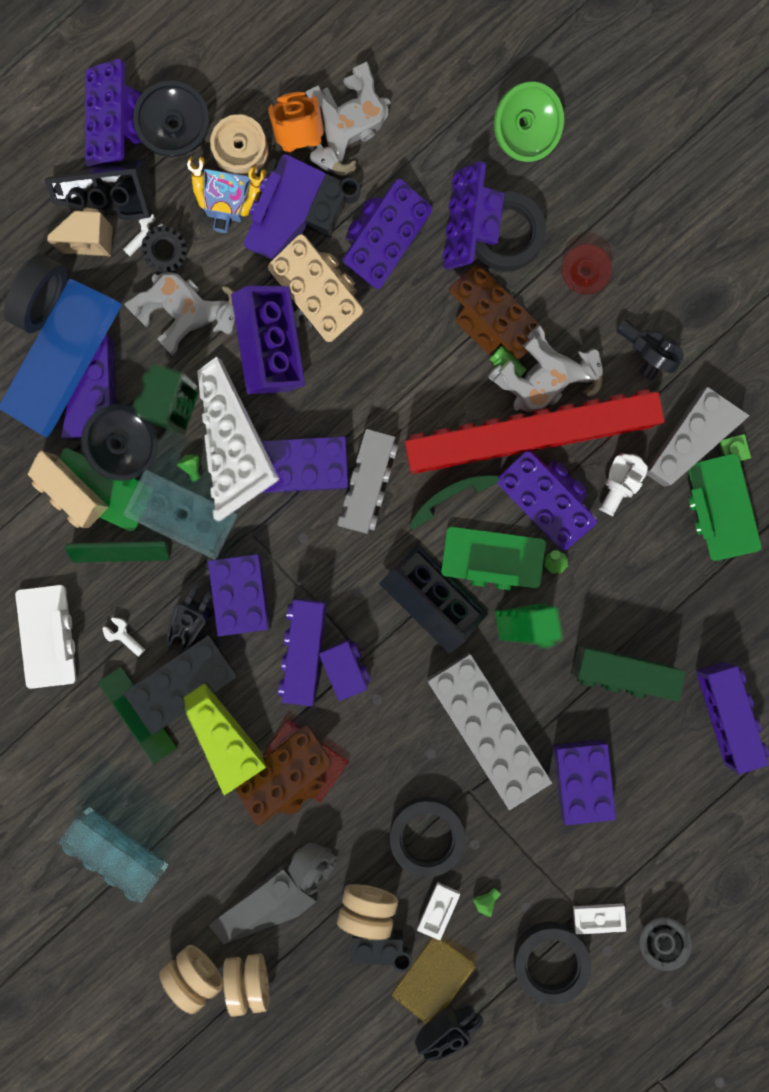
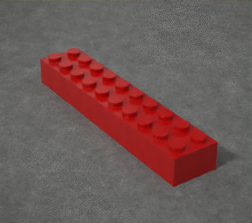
(534, 433)

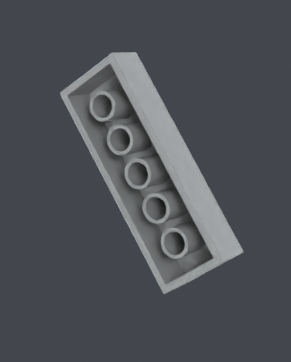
(489, 731)

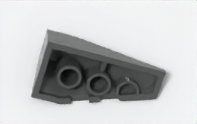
(264, 906)

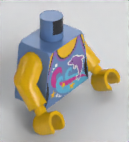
(225, 194)

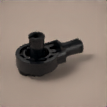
(658, 350)

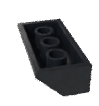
(434, 599)

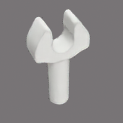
(137, 241)
(123, 636)

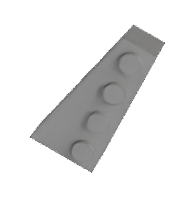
(697, 432)
(367, 482)

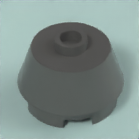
(311, 866)
(665, 944)

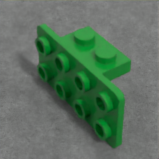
(113, 493)
(723, 507)
(493, 558)

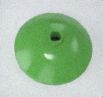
(541, 126)

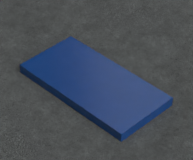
(59, 357)

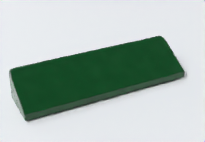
(118, 551)
(156, 745)

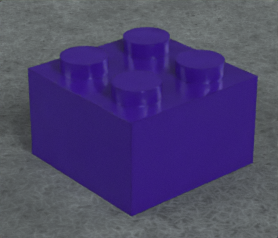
(345, 669)

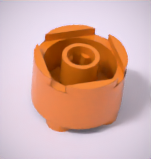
(296, 121)

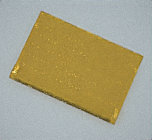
(433, 980)

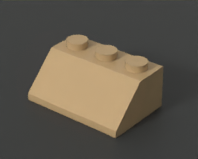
(66, 490)

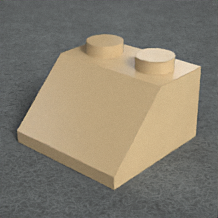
(83, 234)

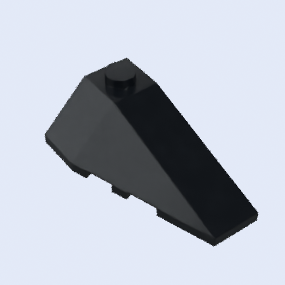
(112, 189)

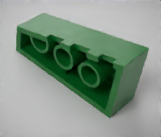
(529, 624)

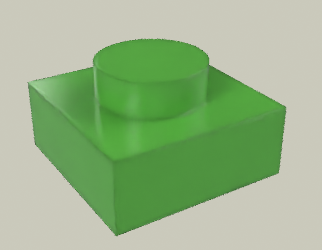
(735, 445)

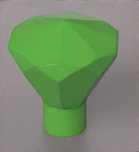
(190, 465)
(556, 562)
(486, 902)

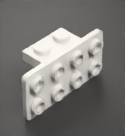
(46, 636)

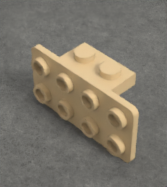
(317, 287)

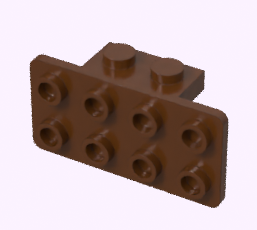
(491, 313)
(288, 779)

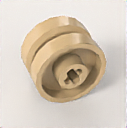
(239, 145)
(367, 911)
(191, 979)
(246, 985)

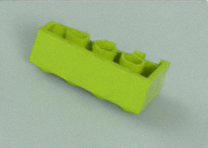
(224, 742)

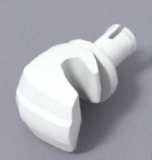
(623, 481)

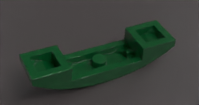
(478, 483)

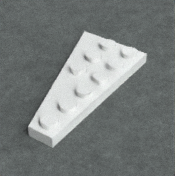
(233, 447)

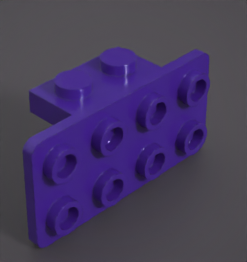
(108, 113)
(282, 206)
(472, 217)
(385, 232)
(549, 498)

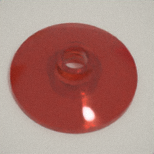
(595, 261)

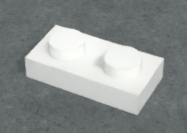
(438, 911)
(599, 918)

